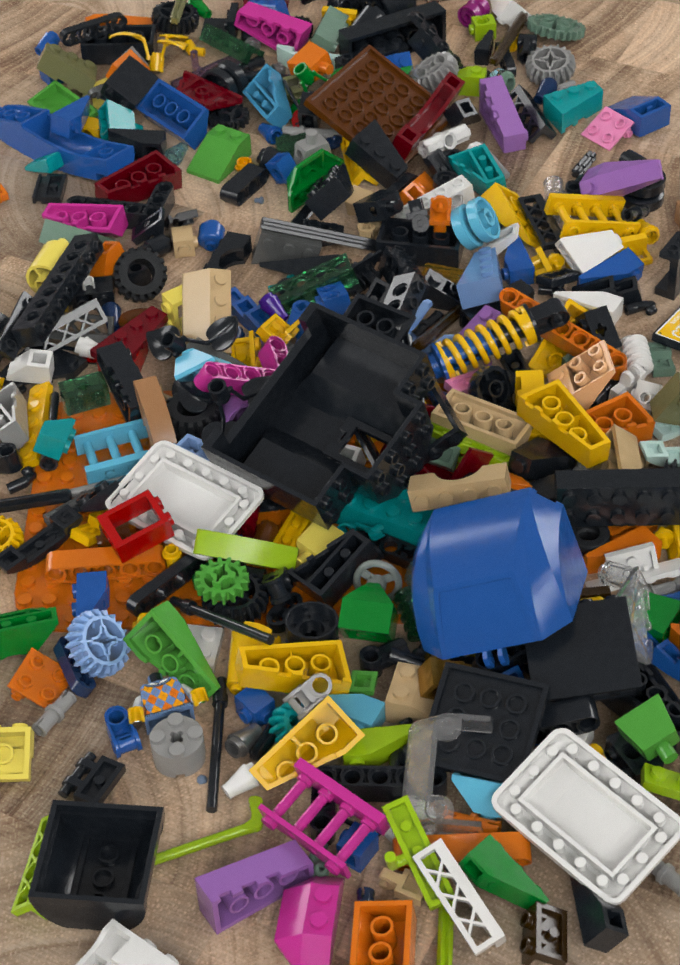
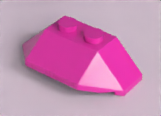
(310, 920)

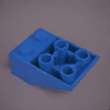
(647, 112)

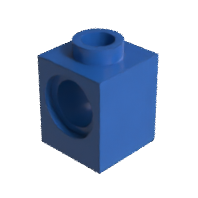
(280, 167)

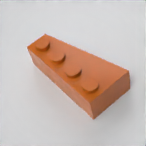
(625, 413)

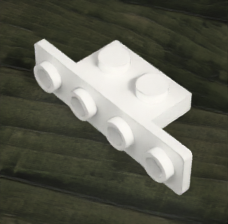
(644, 557)

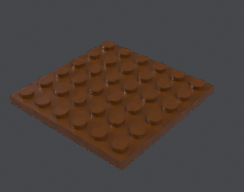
(371, 90)

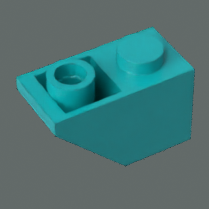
(55, 438)

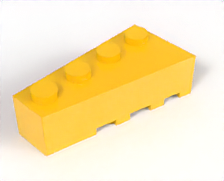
(564, 422)

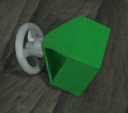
(368, 610)

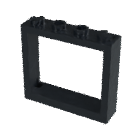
(435, 449)

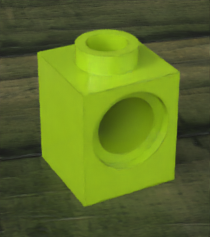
(481, 25)

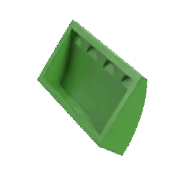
(56, 97)

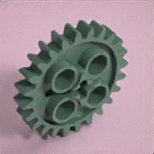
(556, 27)

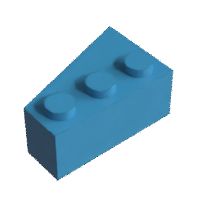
(269, 96)

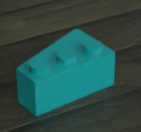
(572, 104)

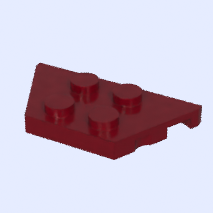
(207, 93)

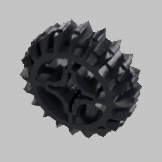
(161, 17)
(244, 608)

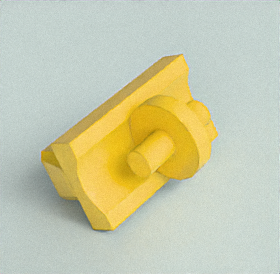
(543, 264)
(670, 540)

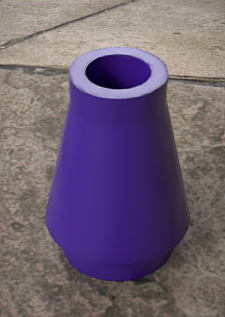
(271, 304)

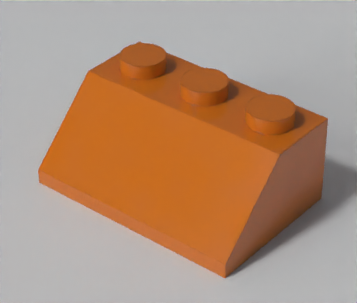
(383, 933)

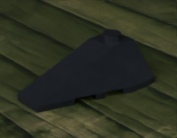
(300, 265)

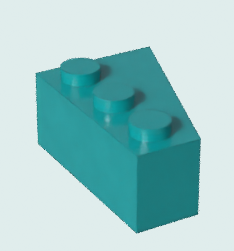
(478, 168)

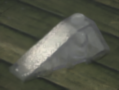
(638, 603)

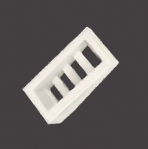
(507, 236)

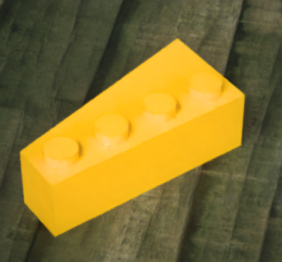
(291, 664)

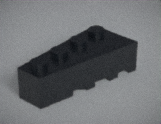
(119, 373)

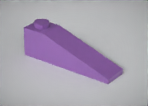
(621, 177)

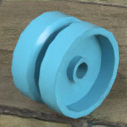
(475, 223)

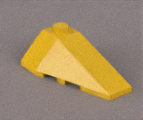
(508, 211)
(548, 356)
(316, 738)

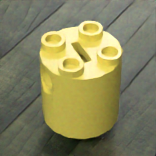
(45, 262)

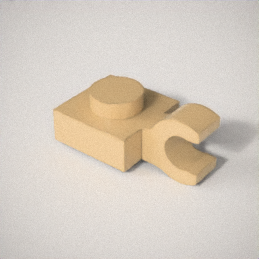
(404, 885)

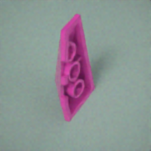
(98, 218)

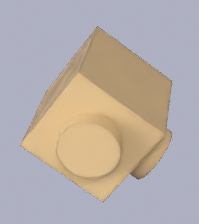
(184, 241)

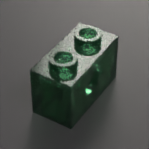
(84, 393)

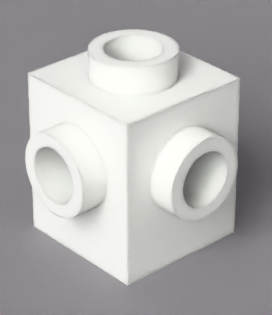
(644, 389)

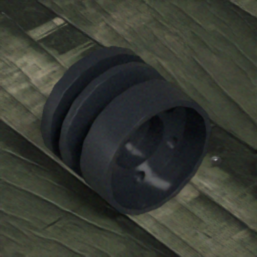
(311, 622)

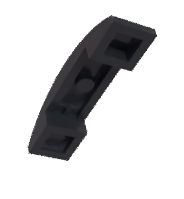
(45, 541)

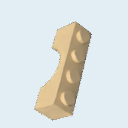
(432, 492)

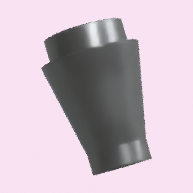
(241, 742)

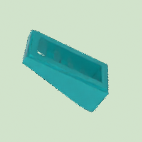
(46, 164)

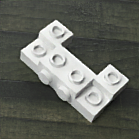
(122, 947)

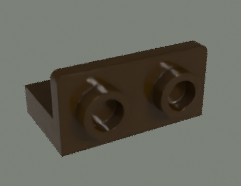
(544, 934)

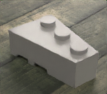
(13, 416)

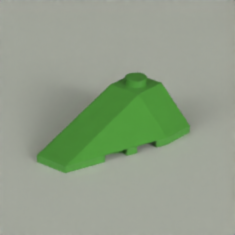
(171, 647)

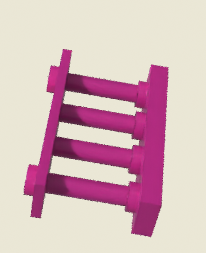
(328, 791)

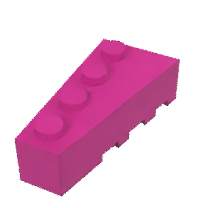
(272, 26)

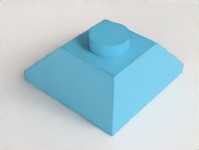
(191, 362)
(477, 794)

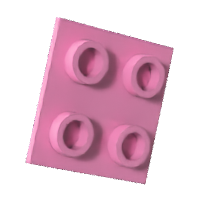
(608, 128)

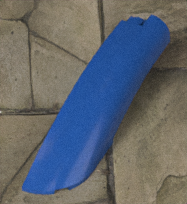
(83, 155)

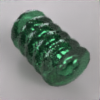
(404, 604)

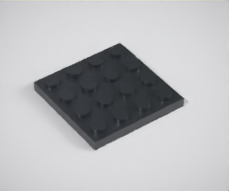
(515, 714)

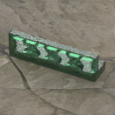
(229, 44)
(308, 290)

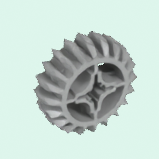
(551, 63)
(434, 69)

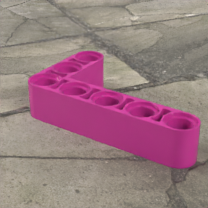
(237, 375)

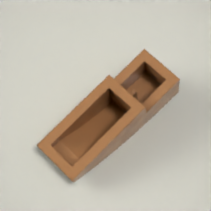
(154, 410)

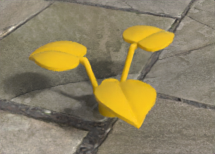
(156, 61)

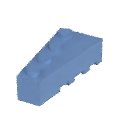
(481, 279)

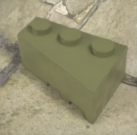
(67, 67)

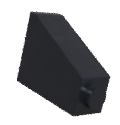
(539, 459)

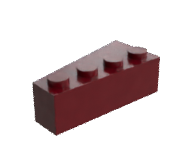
(139, 179)

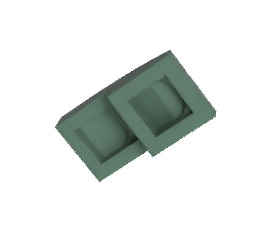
(662, 360)

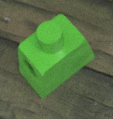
(650, 730)

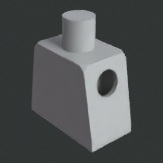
(310, 145)

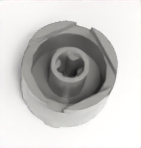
(177, 745)

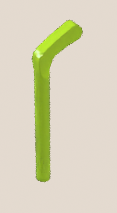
(252, 826)

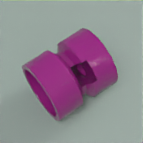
(471, 9)

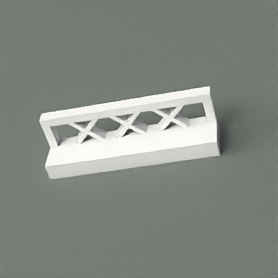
(469, 895)

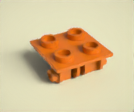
(38, 679)

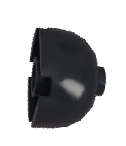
(492, 385)

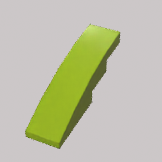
(245, 549)

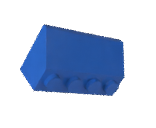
(175, 113)

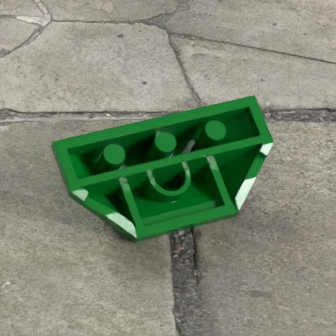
(305, 174)
(25, 630)

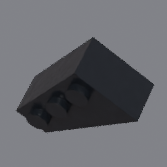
(377, 155)

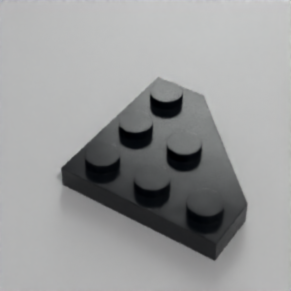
(65, 365)

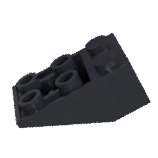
(329, 192)

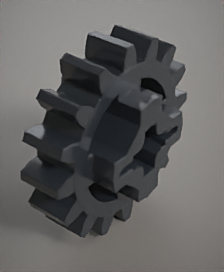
(231, 117)

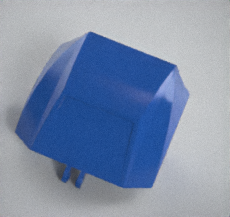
(495, 575)

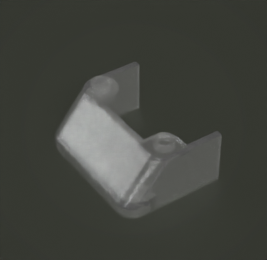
(437, 811)

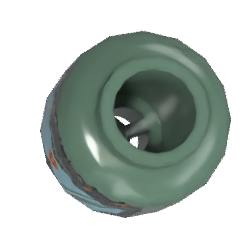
(507, 76)

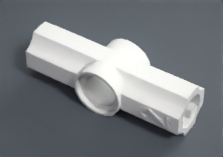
(444, 140)

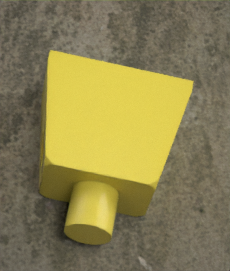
(314, 541)

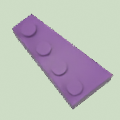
(501, 115)
(250, 884)

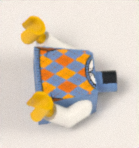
(162, 698)

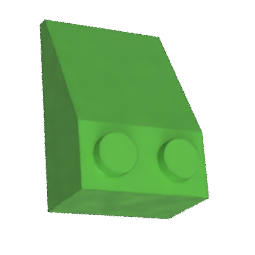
(219, 153)

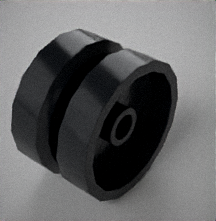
(227, 75)
(650, 195)

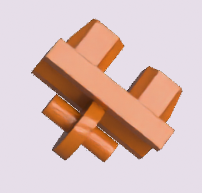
(440, 213)

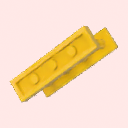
(590, 206)

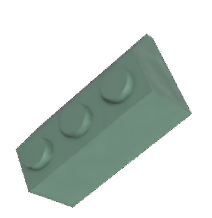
(327, 31)
(54, 230)

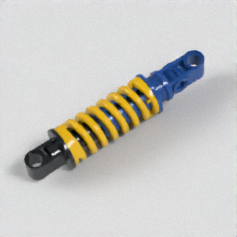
(477, 346)

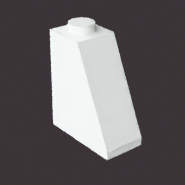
(588, 250)

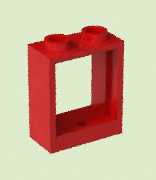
(145, 538)

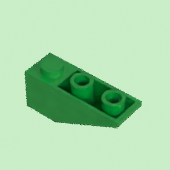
(499, 874)

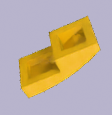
(87, 532)

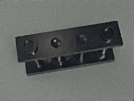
(8, 344)

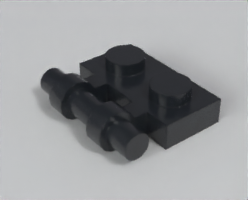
(98, 783)

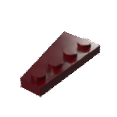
(134, 332)

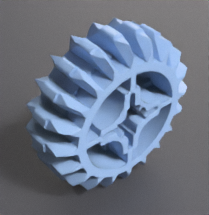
(101, 648)

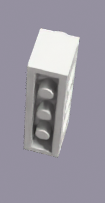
(458, 189)

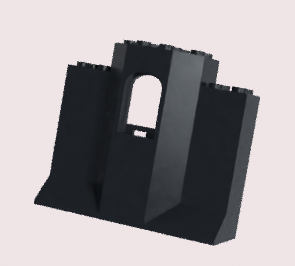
(311, 406)

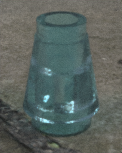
(177, 153)

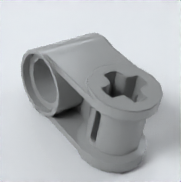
(307, 695)

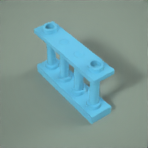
(110, 438)

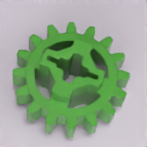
(221, 581)

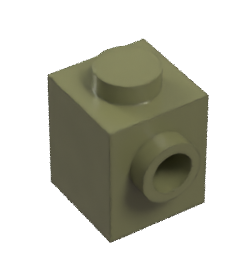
(295, 86)

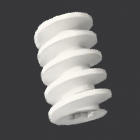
(637, 351)

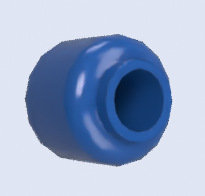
(210, 234)

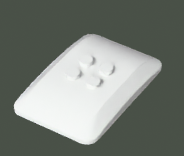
(191, 491)
(587, 816)

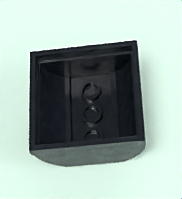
(96, 864)

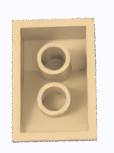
(404, 696)

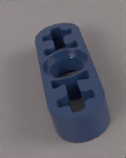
(79, 683)

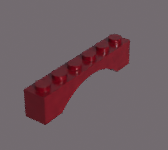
(429, 114)

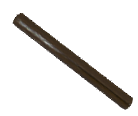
(508, 39)
(437, 328)

